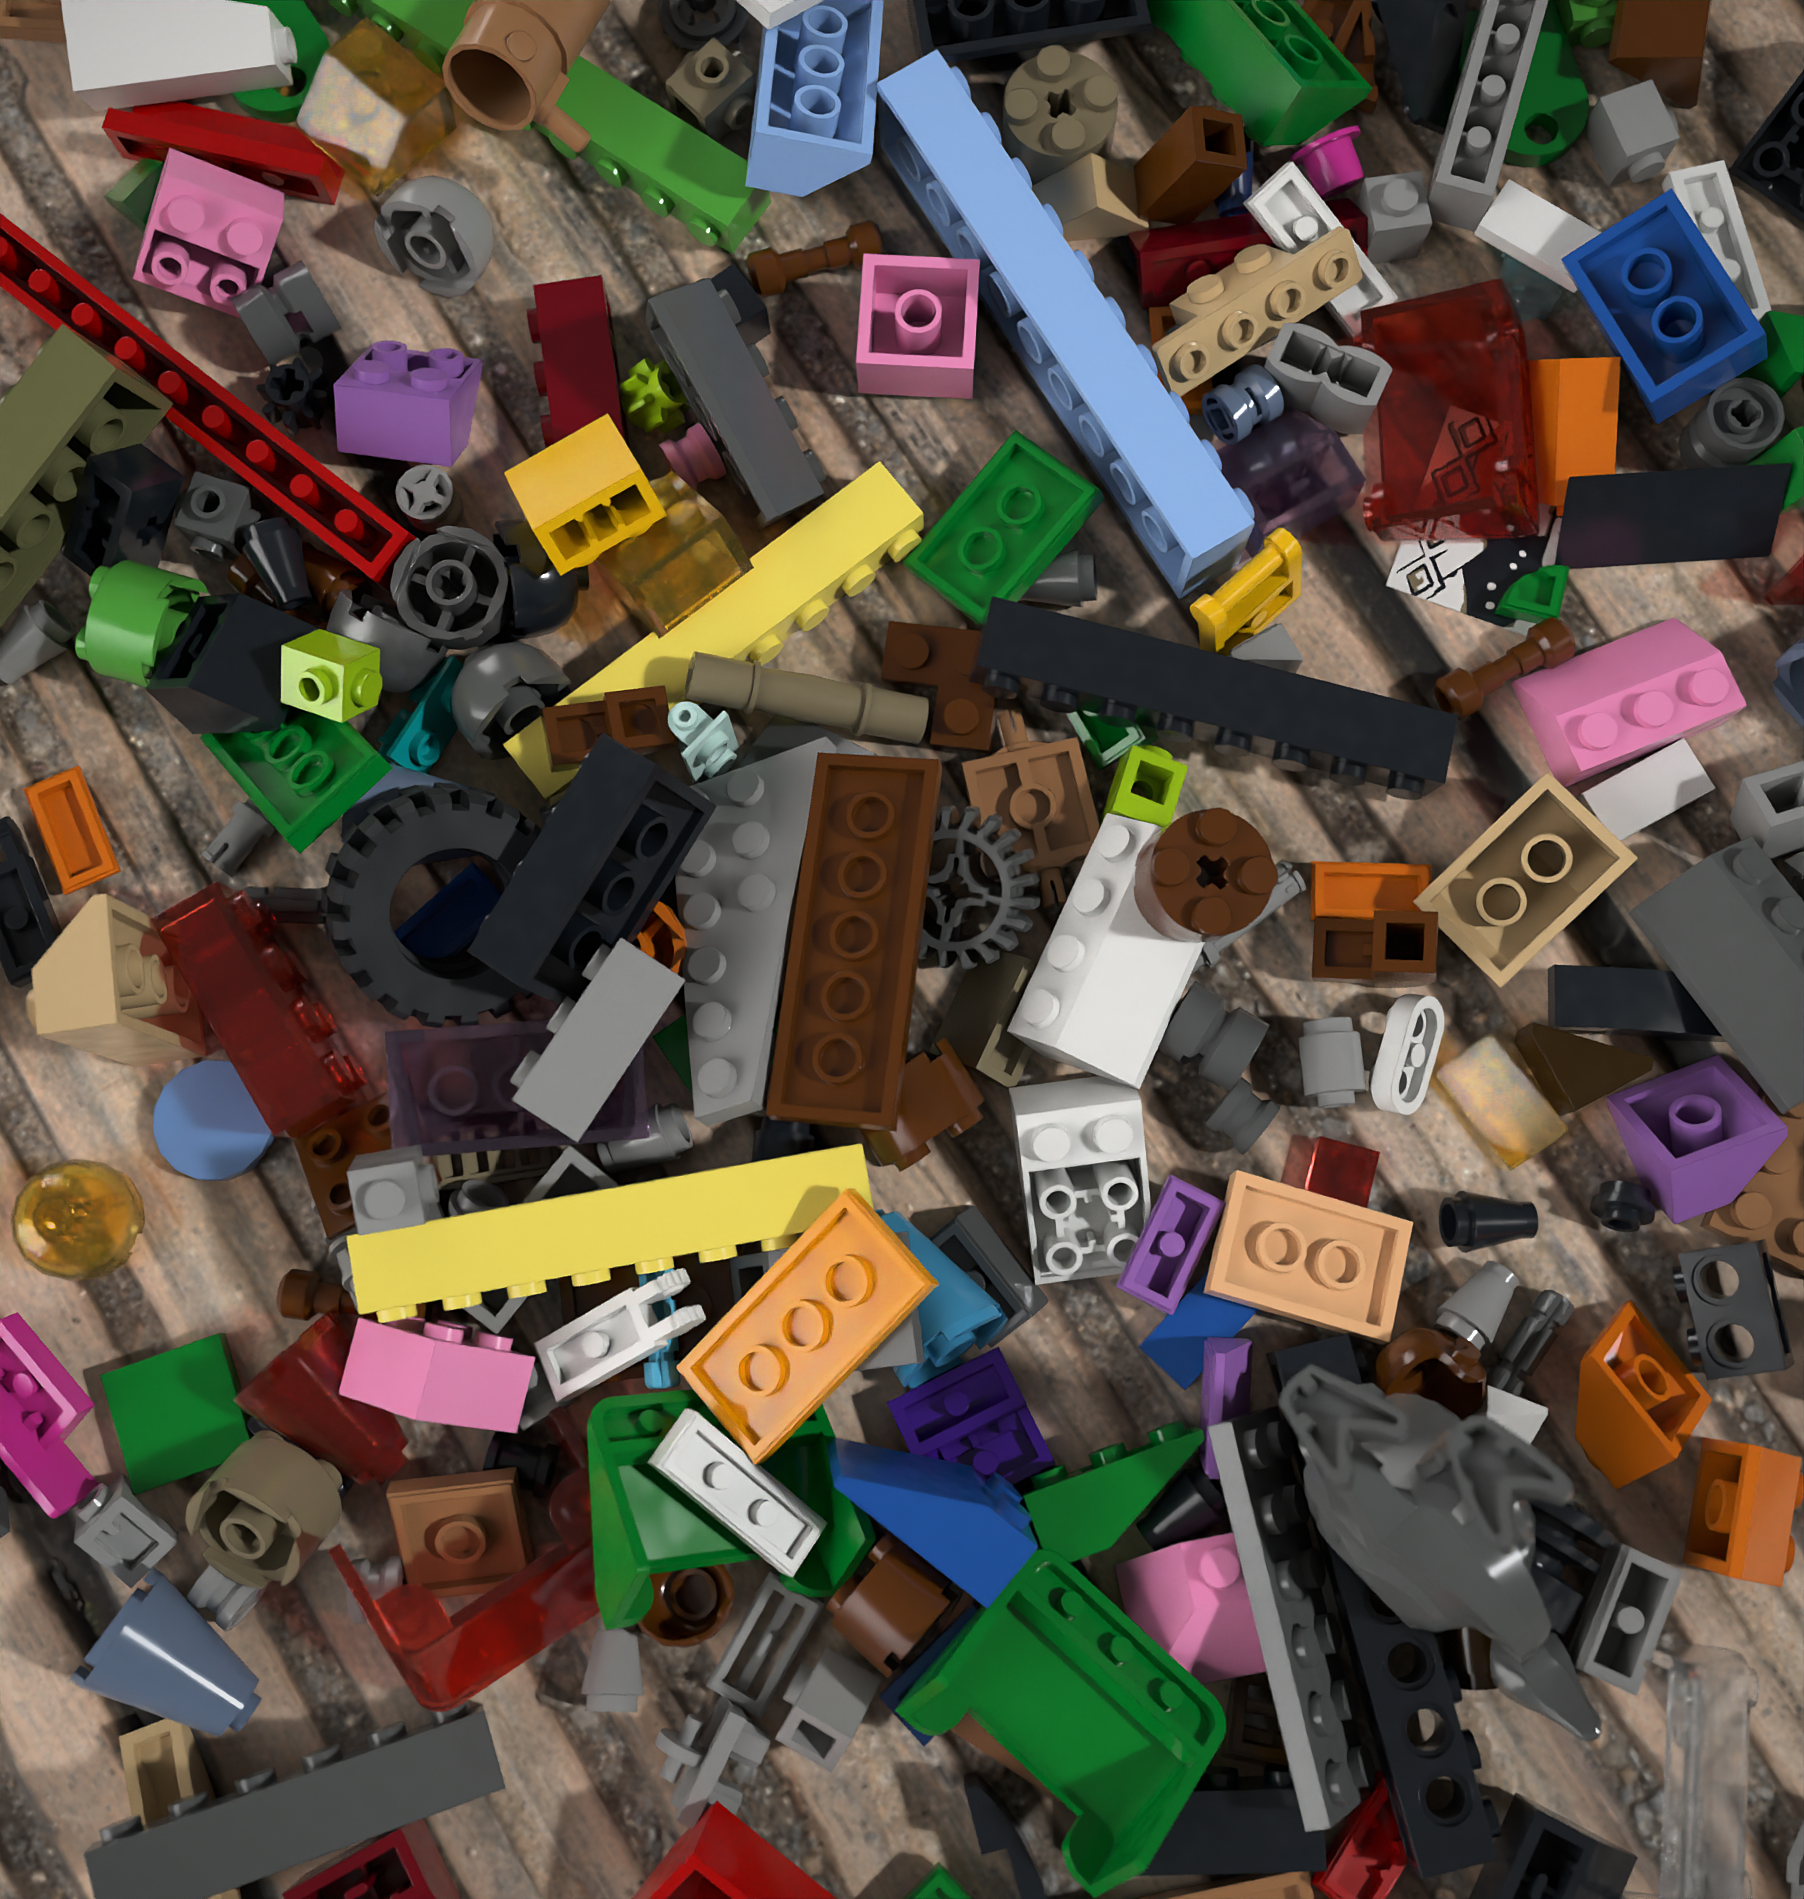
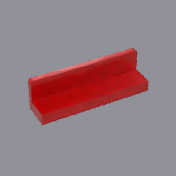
(240, 144)

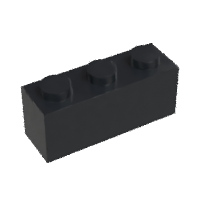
(1240, 1828)

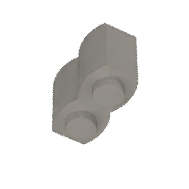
(1328, 380)

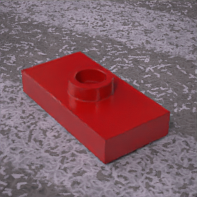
(1366, 1852)

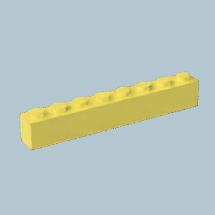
(786, 591)
(600, 1230)

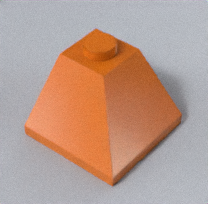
(1634, 1399)

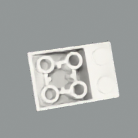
(1081, 1175)

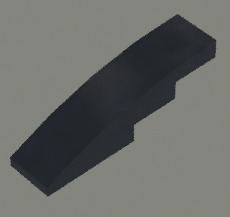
(1626, 1003)

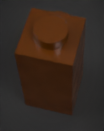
(1190, 165)

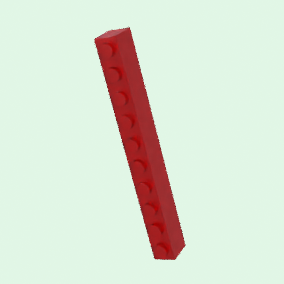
(206, 408)

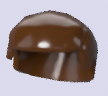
(689, 1605)

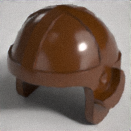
(1433, 1368)

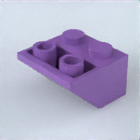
(407, 403)

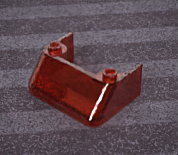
(462, 1654)

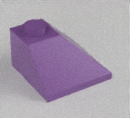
(1696, 1136)

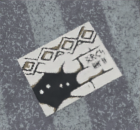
(1475, 573)

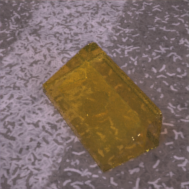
(1501, 1101)

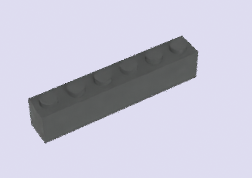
(299, 1815)

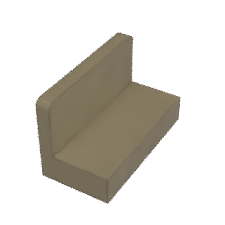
(981, 1016)

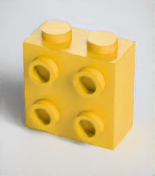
(584, 495)

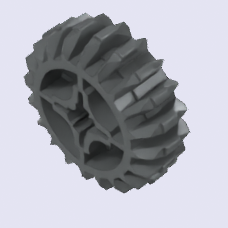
(967, 863)

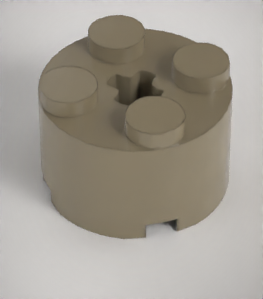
(1058, 111)
(265, 1510)

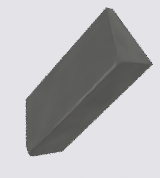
(992, 1265)

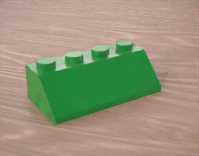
(1264, 64)

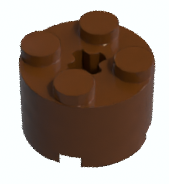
(1237, 868)
(933, 1098)
(892, 1604)

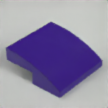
(974, 1420)

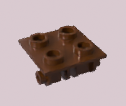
(330, 1152)

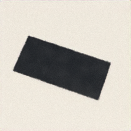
(1671, 516)

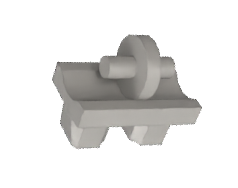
(724, 1737)

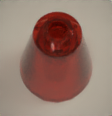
(302, 1403)

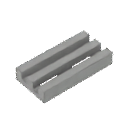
(738, 1692)

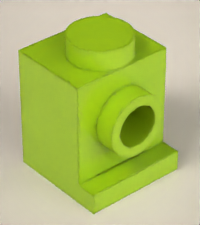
(1156, 775)

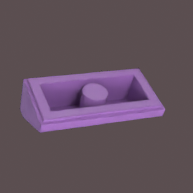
(1170, 1245)
(1224, 1389)

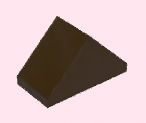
(1575, 1068)

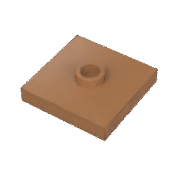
(460, 1530)

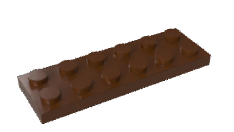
(855, 942)

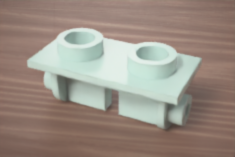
(703, 742)

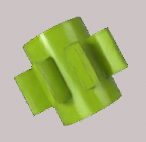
(653, 397)

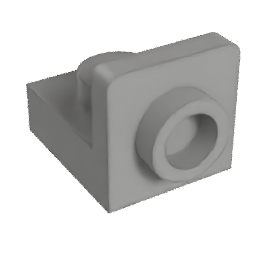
(122, 1531)

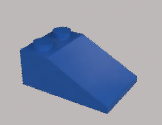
(1666, 306)
(941, 1511)

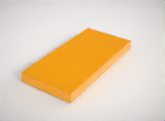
(806, 1325)

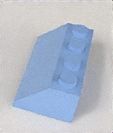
(816, 97)

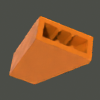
(1573, 421)

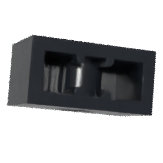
(122, 509)

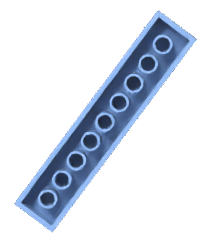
(1063, 325)

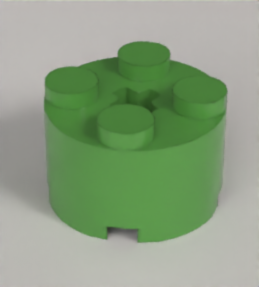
(134, 619)

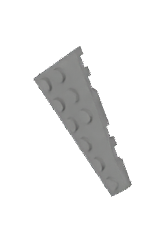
(738, 924)

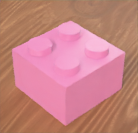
(917, 326)
(438, 1373)

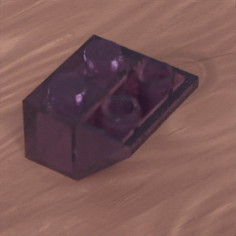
(1292, 475)

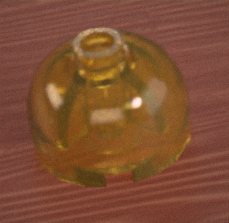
(77, 1219)

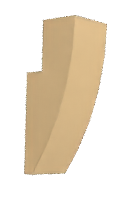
(161, 1768)

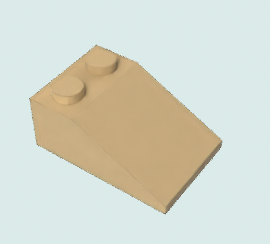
(1525, 879)

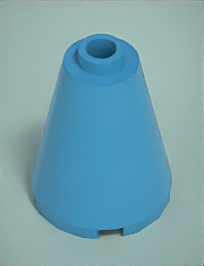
(951, 1315)

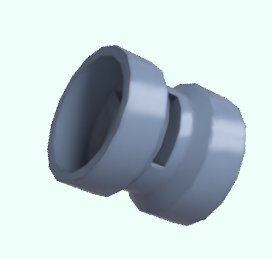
(1246, 402)

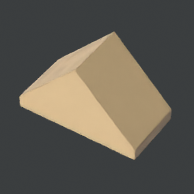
(1092, 199)

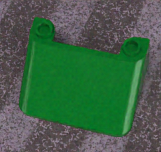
(654, 1528)
(1082, 1709)

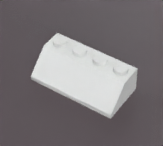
(1105, 972)

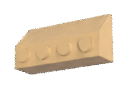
(115, 990)

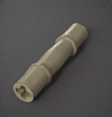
(806, 697)

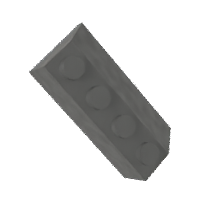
(733, 402)
(1738, 949)

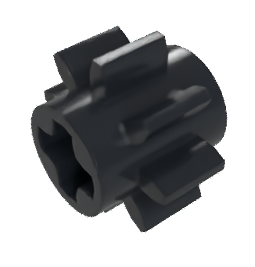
(295, 396)

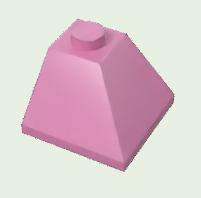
(1195, 1607)

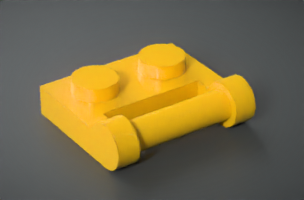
(1251, 595)

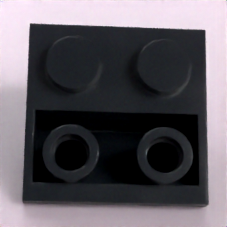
(227, 666)
(1551, 1859)

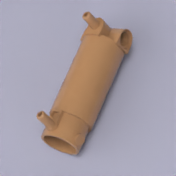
(517, 60)

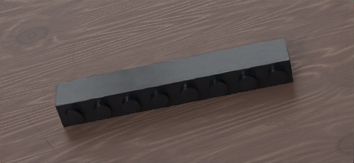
(1212, 699)

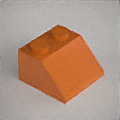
(1744, 1511)

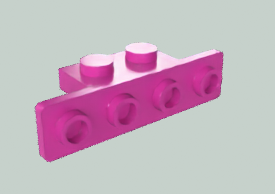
(36, 1416)

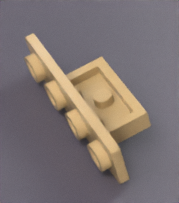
(1248, 303)

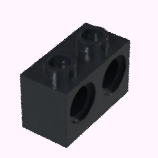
(1752, 1306)

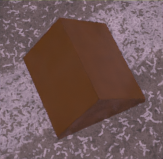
(1662, 44)

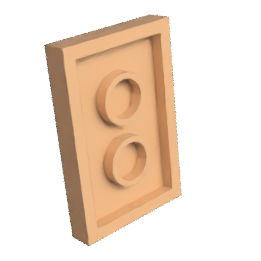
(1309, 1257)

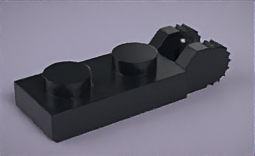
(26, 912)

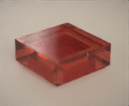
(1342, 1171)

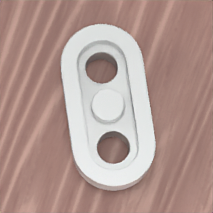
(1407, 1053)

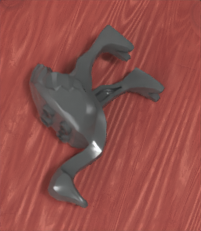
(1440, 1525)

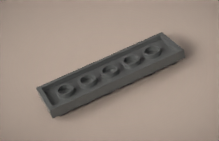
(1291, 1616)

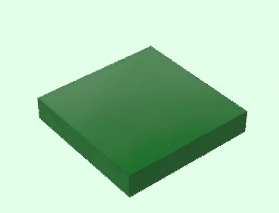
(177, 1412)

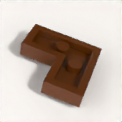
(943, 661)

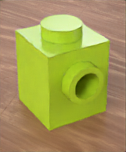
(330, 675)

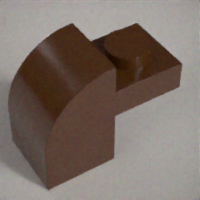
(1389, 951)

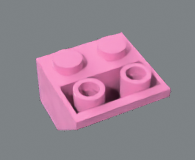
(208, 232)

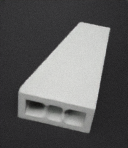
(173, 50)

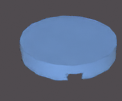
(210, 1123)

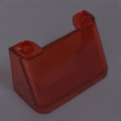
(1453, 418)

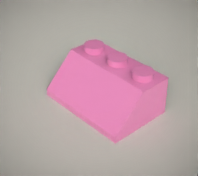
(1627, 700)

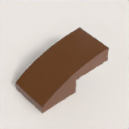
(628, 716)

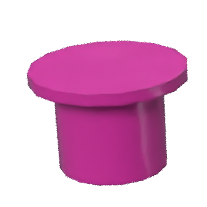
(1332, 162)

